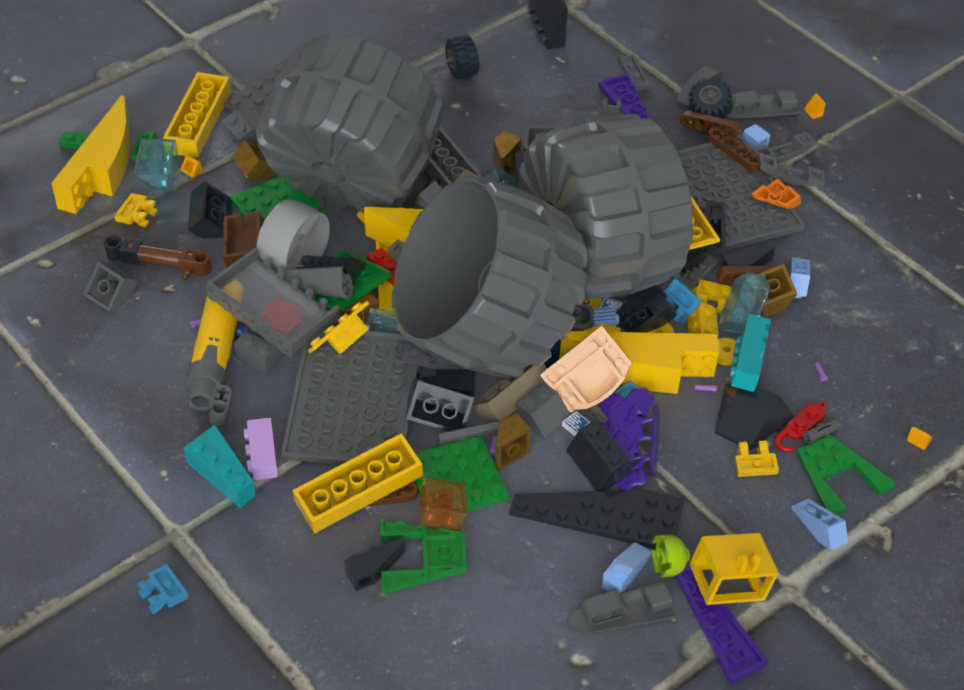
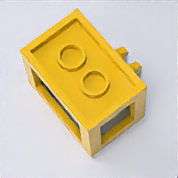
(733, 558)

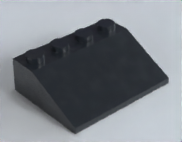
(550, 21)

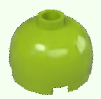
(670, 555)

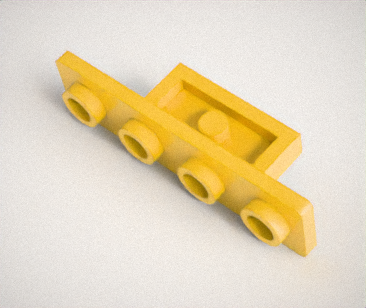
(703, 319)
(345, 333)

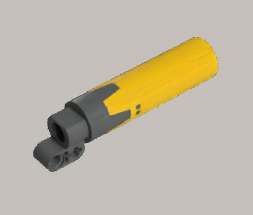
(210, 363)

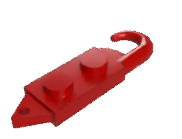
(802, 422)

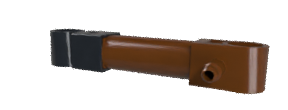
(134, 251)

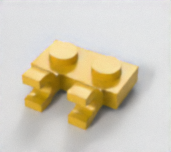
(132, 208)
(714, 292)
(756, 464)

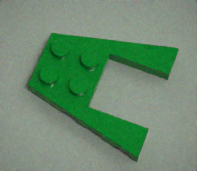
(830, 457)
(442, 553)

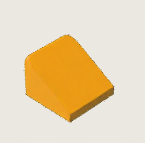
(815, 107)

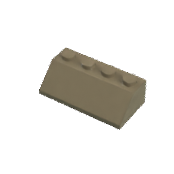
(503, 395)

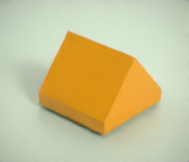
(191, 166)
(919, 438)

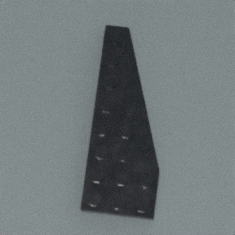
(610, 514)

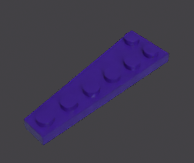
(623, 88)
(727, 638)

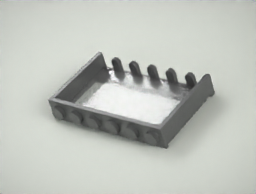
(270, 303)

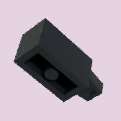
(637, 300)
(457, 380)

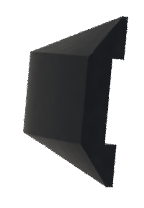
(750, 415)

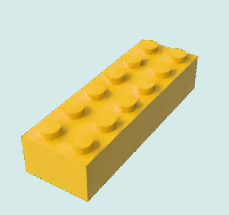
(198, 113)
(357, 483)

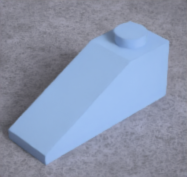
(800, 275)
(822, 524)
(625, 568)

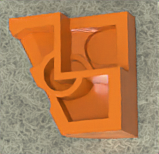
(778, 195)

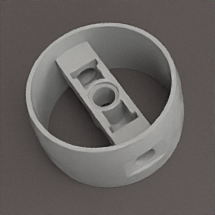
(292, 232)

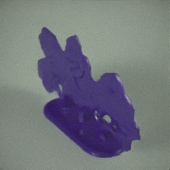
(627, 431)

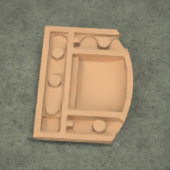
(588, 371)

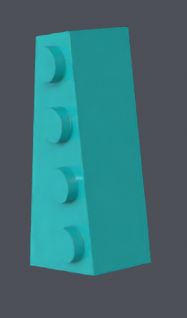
(749, 353)
(219, 465)

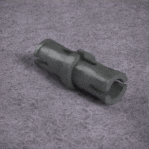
(821, 430)

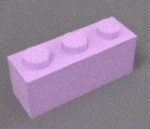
(260, 449)

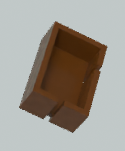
(237, 238)

